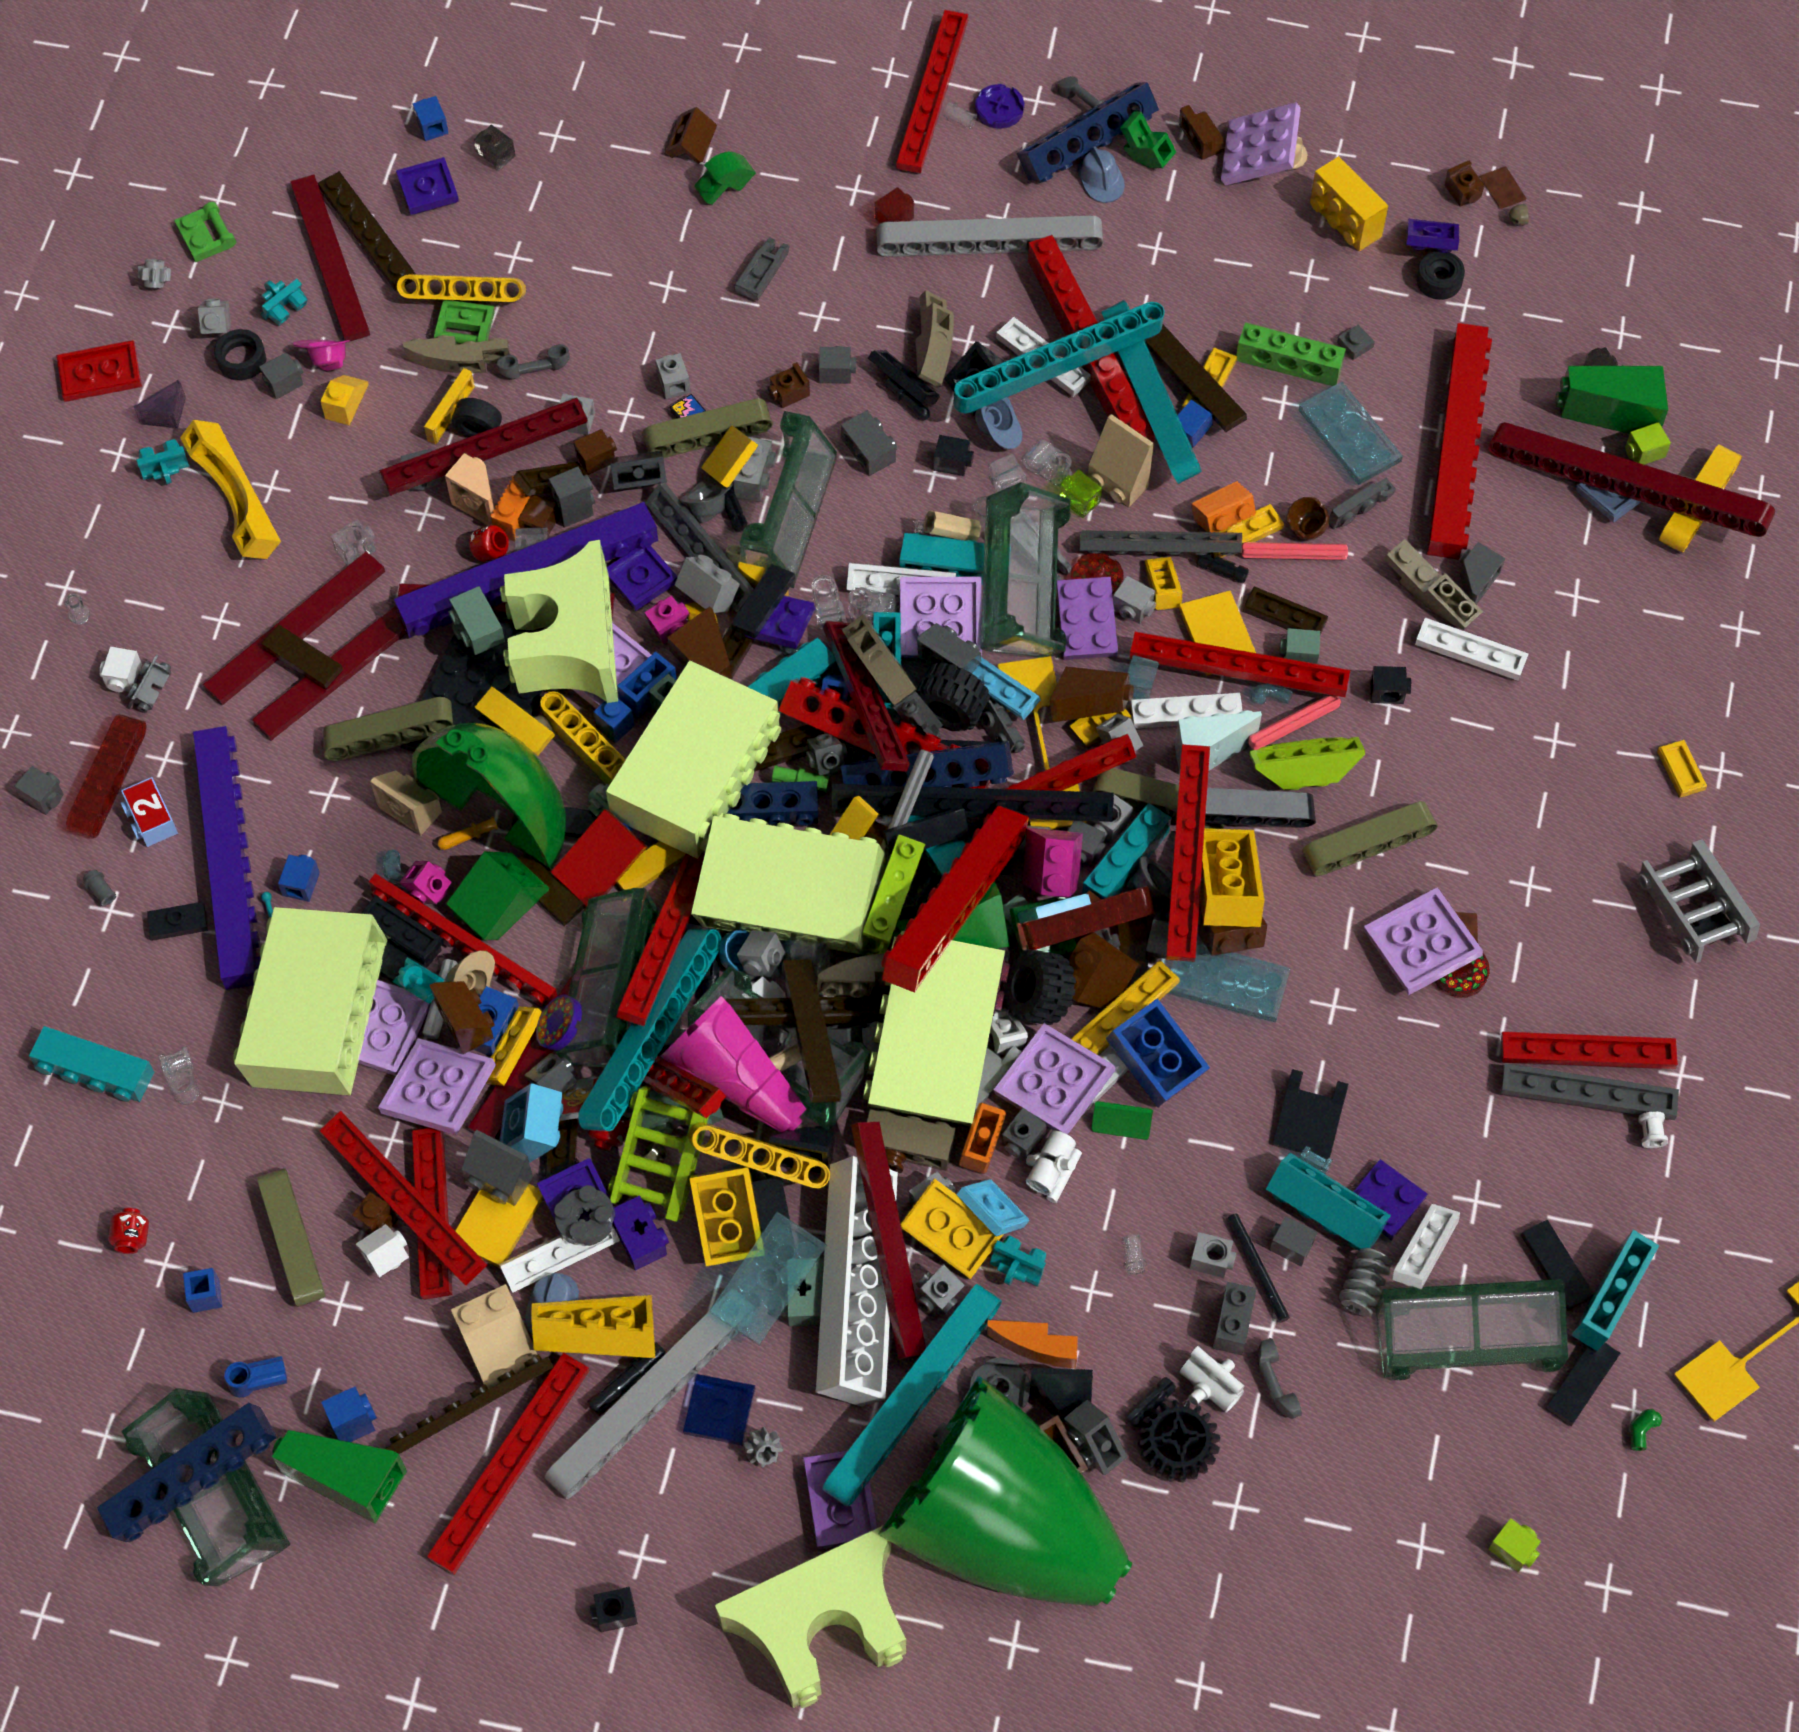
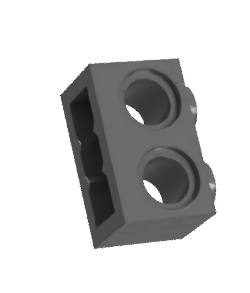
(1234, 1318)

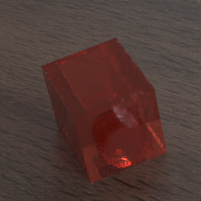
(894, 207)

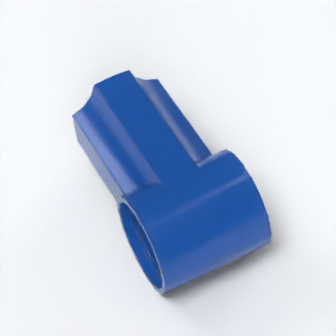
(259, 1376)

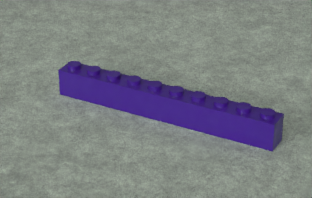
(618, 536)
(227, 857)

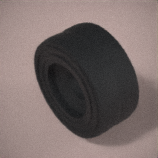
(1440, 288)
(475, 416)

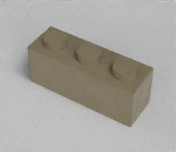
(918, 1140)

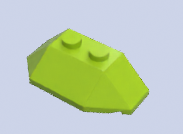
(1308, 761)

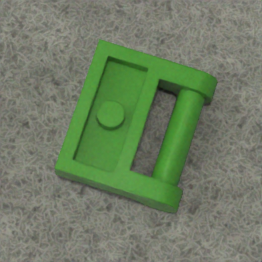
(197, 235)
(465, 317)

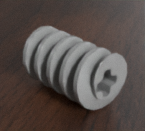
(1362, 1281)

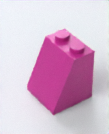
(1052, 861)

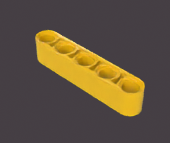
(449, 291)
(1715, 472)
(581, 735)
(769, 1165)

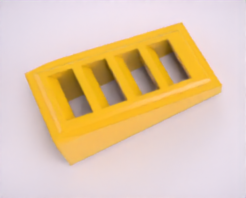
(1167, 591)

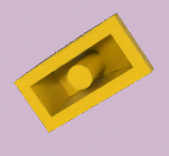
(343, 398)

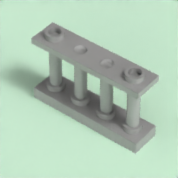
(1714, 881)

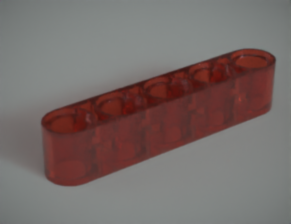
(106, 776)
(1088, 918)

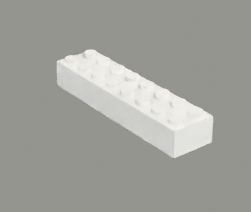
(853, 1296)

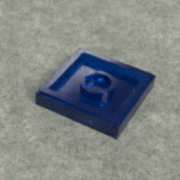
(719, 1409)

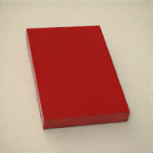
(99, 370)
(599, 858)

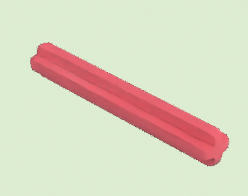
(1294, 550)
(1294, 721)

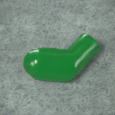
(1640, 1425)

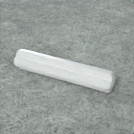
(434, 1020)

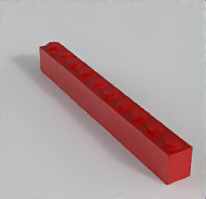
(1074, 315)
(1458, 441)
(954, 899)

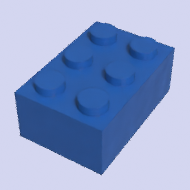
(1157, 1052)

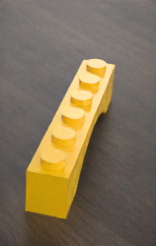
(252, 527)

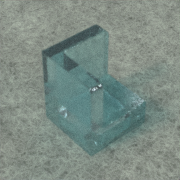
(1142, 676)

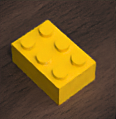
(1348, 204)
(726, 1214)

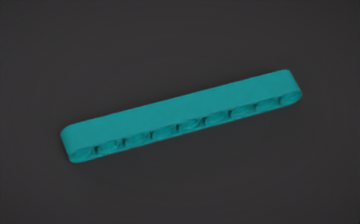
(1050, 365)
(1157, 405)
(643, 1043)
(911, 1395)

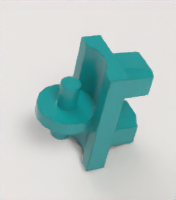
(290, 294)
(162, 463)
(417, 980)
(1016, 1263)

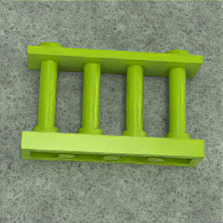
(892, 894)
(680, 1174)

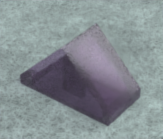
(163, 407)

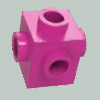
(667, 617)
(426, 882)

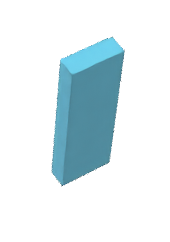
(1006, 690)

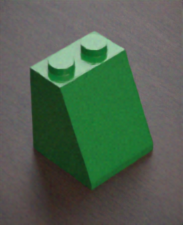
(496, 894)

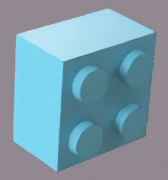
(532, 1120)

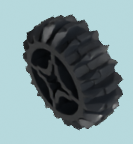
(1167, 1443)

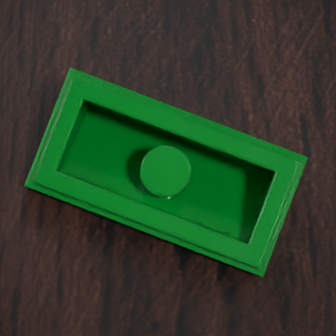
(1122, 1120)

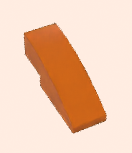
(1034, 1343)

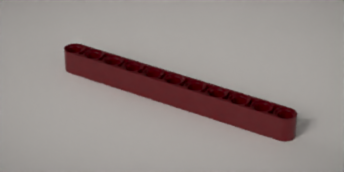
(1632, 479)

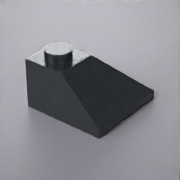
(974, 361)
(809, 1141)
(1061, 1389)

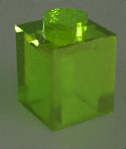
(1082, 492)

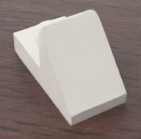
(1007, 1032)

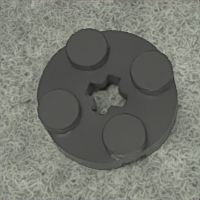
(580, 1201)
(1010, 1374)

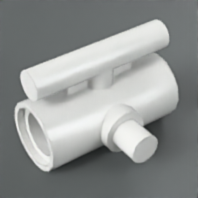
(1053, 1165)
(1212, 1380)

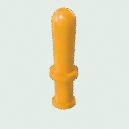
(456, 838)

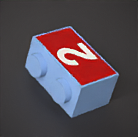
(149, 812)

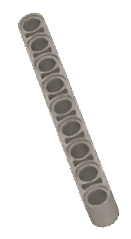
(986, 235)
(639, 1405)

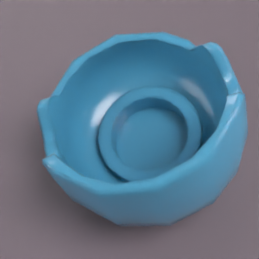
(729, 948)

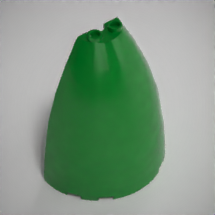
(504, 769)
(1009, 1510)

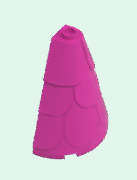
(728, 1056)

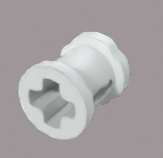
(1653, 1129)

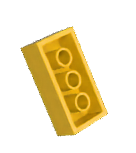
(1231, 879)

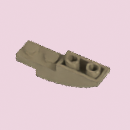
(935, 341)
(445, 355)
(1431, 588)
(878, 659)
(852, 977)

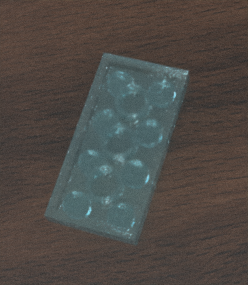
(1350, 433)
(1232, 983)
(768, 1278)

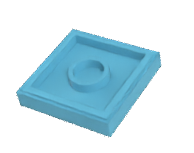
(1054, 908)
(993, 1207)

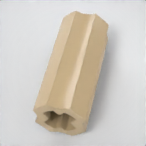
(951, 526)

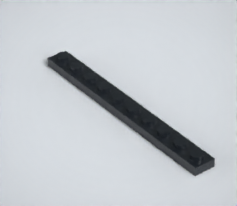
(982, 801)

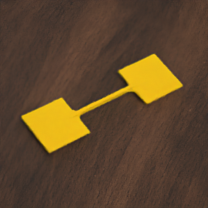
(1040, 678)
(1720, 1379)

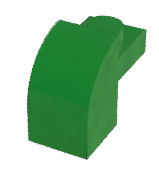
(1145, 146)
(724, 171)

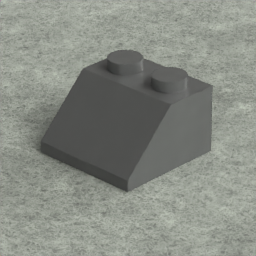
(943, 646)
(496, 1169)

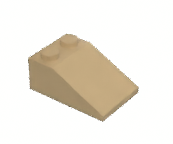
(1121, 462)
(494, 1334)

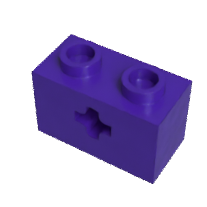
(640, 1248)

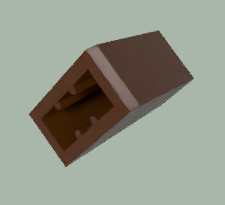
(701, 643)
(1089, 693)

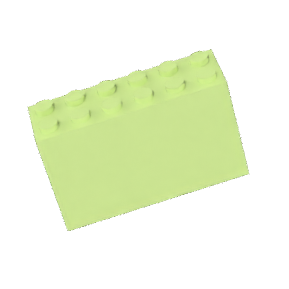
(694, 758)
(789, 882)
(310, 1001)
(937, 1037)

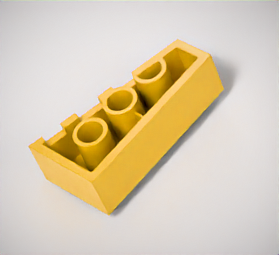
(595, 1326)

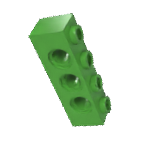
(1290, 354)

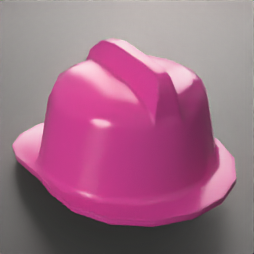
(325, 353)

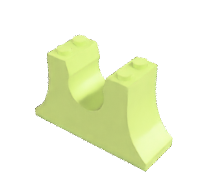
(579, 637)
(825, 1591)

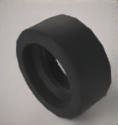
(235, 339)

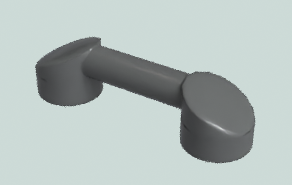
(1069, 87)
(558, 358)
(1288, 1403)

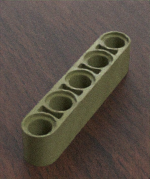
(707, 427)
(386, 729)
(1141, 790)
(1370, 838)
(291, 1237)

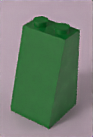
(1614, 396)
(983, 927)
(342, 1471)

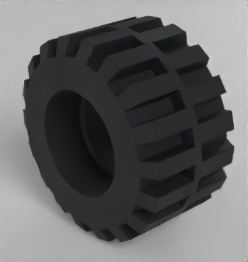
(953, 695)
(1039, 987)

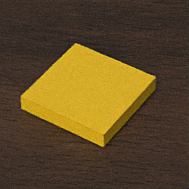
(729, 456)

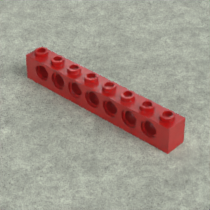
(796, 705)

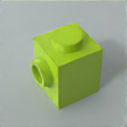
(1647, 444)
(1516, 1545)

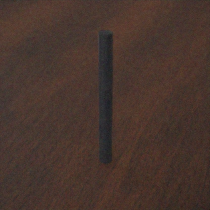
(1258, 1268)

